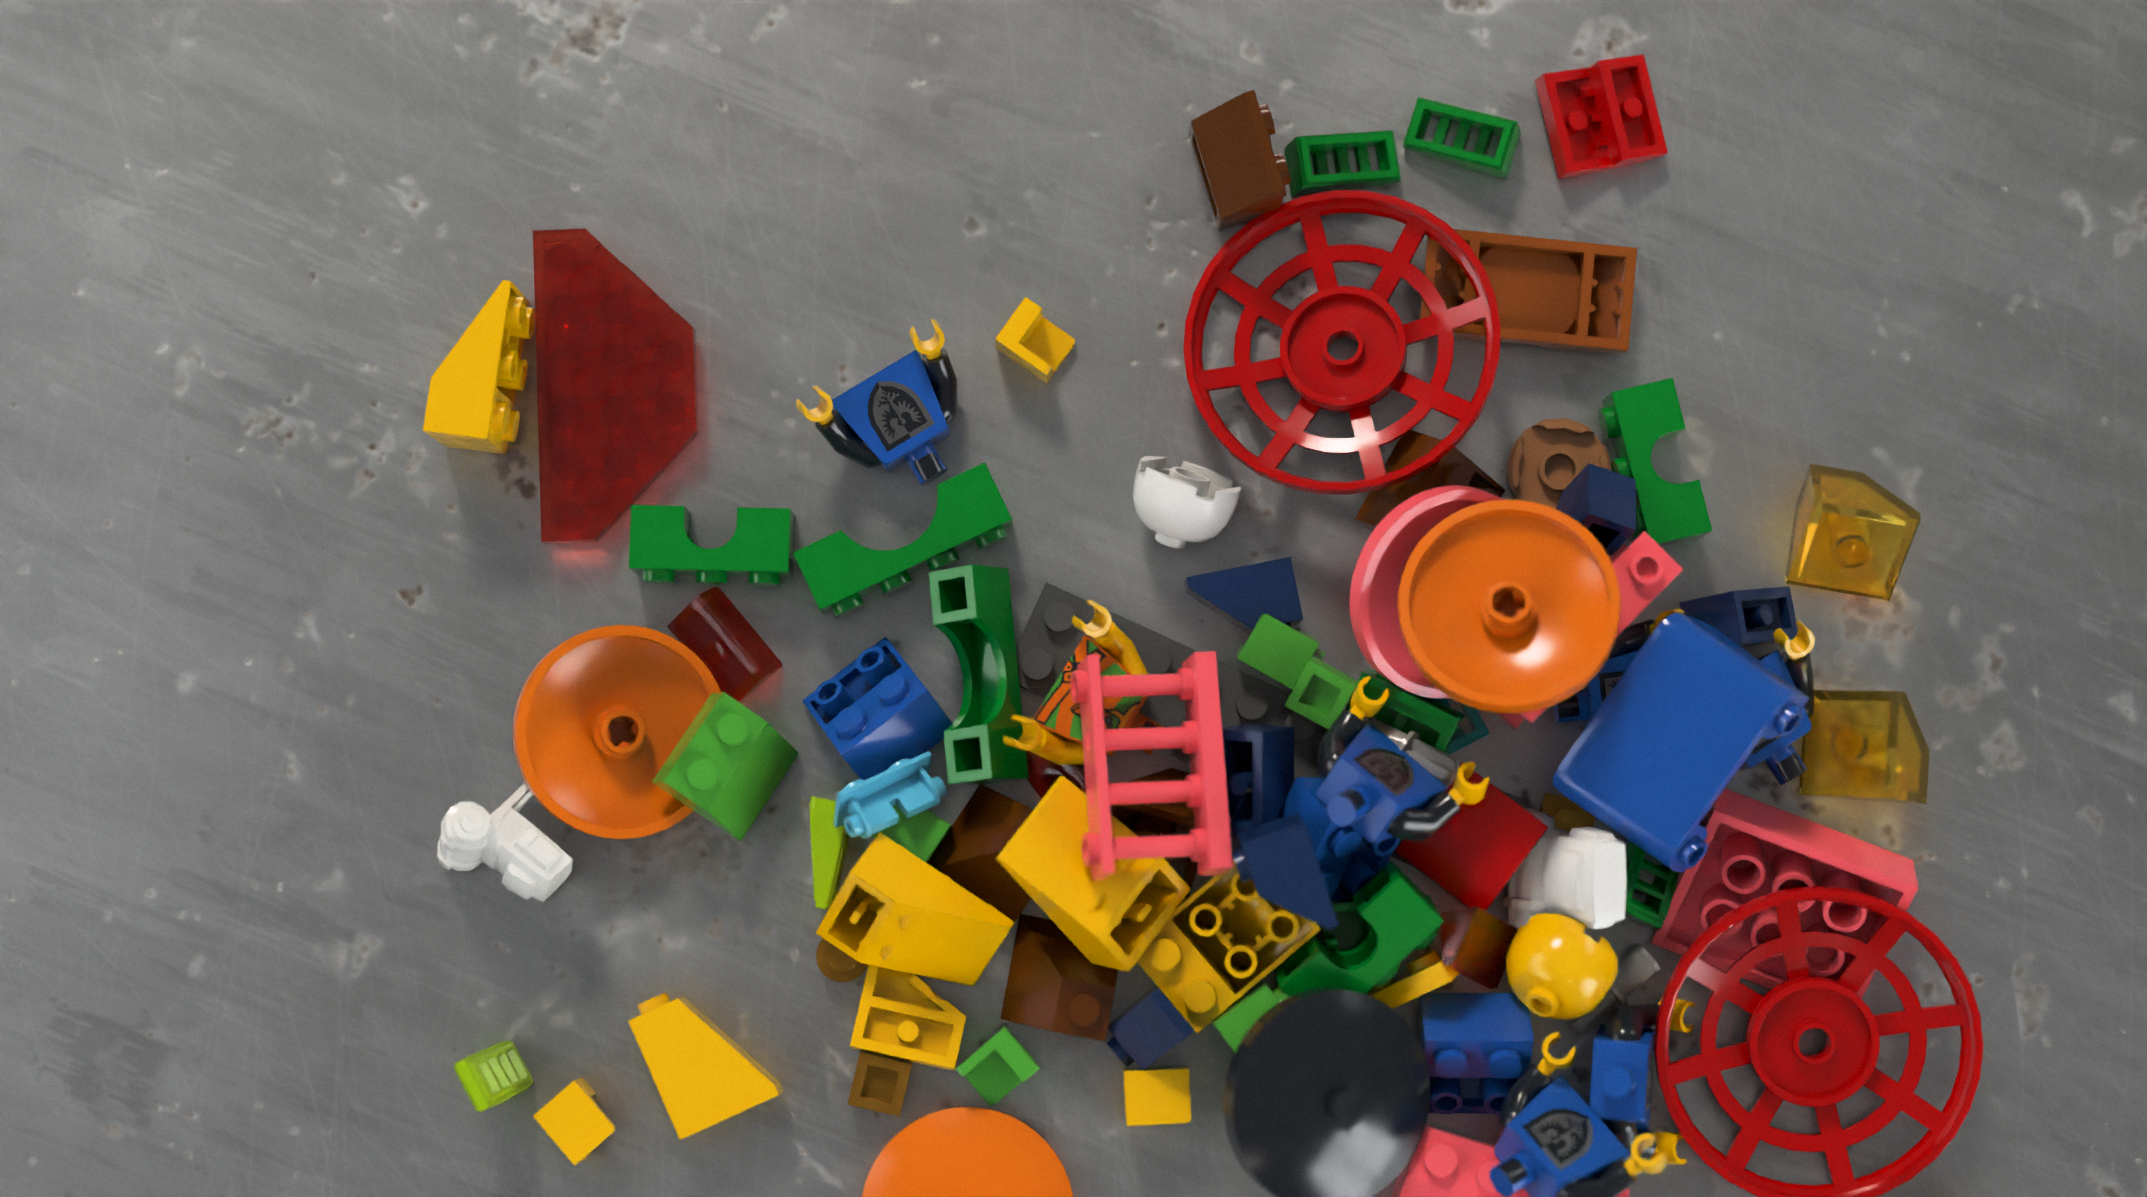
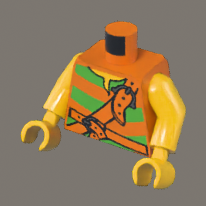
(1056, 728)

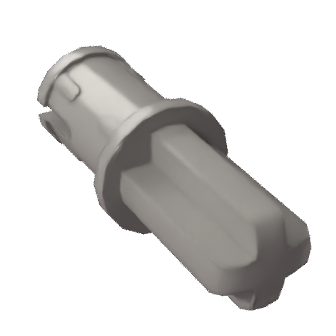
(1435, 761)
(1632, 972)

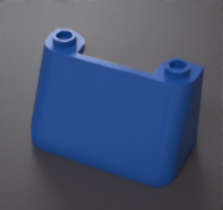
(1675, 737)

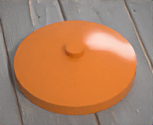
(1509, 606)
(603, 723)
(968, 1155)

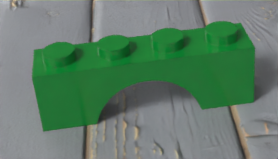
(965, 514)
(976, 615)

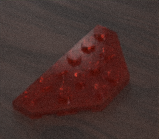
(609, 385)

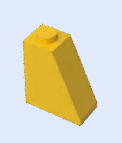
(697, 1065)

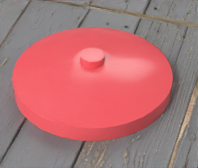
(1378, 580)

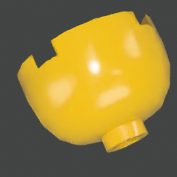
(1559, 967)

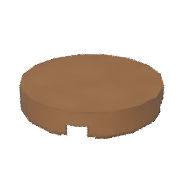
(1550, 458)

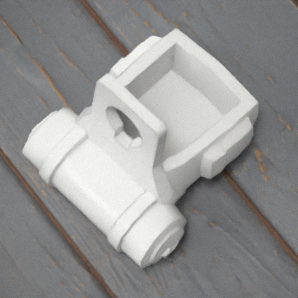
(504, 842)
(1571, 876)

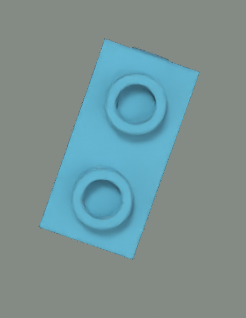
(867, 804)

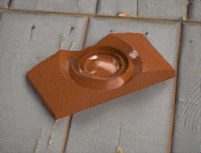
(1544, 290)

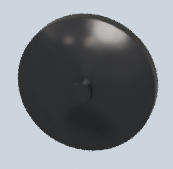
(1327, 1096)

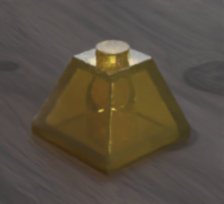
(1849, 534)
(1864, 748)

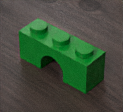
(1635, 421)
(758, 549)
(1399, 922)

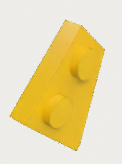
(1424, 975)
(907, 1020)

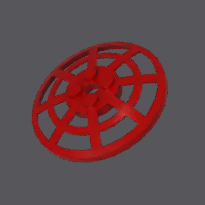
(1336, 314)
(1842, 1064)

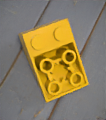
(478, 380)
(912, 918)
(1104, 918)
(1221, 946)

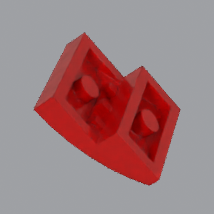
(1601, 116)
(1477, 848)

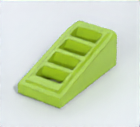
(828, 851)
(493, 1075)

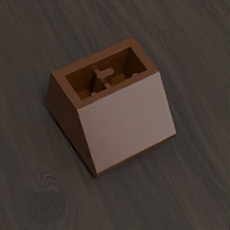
(1238, 160)
(1448, 471)

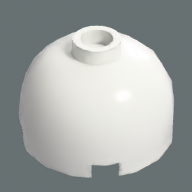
(1182, 501)

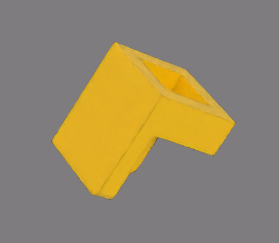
(1034, 341)
(1157, 1095)
(575, 1121)

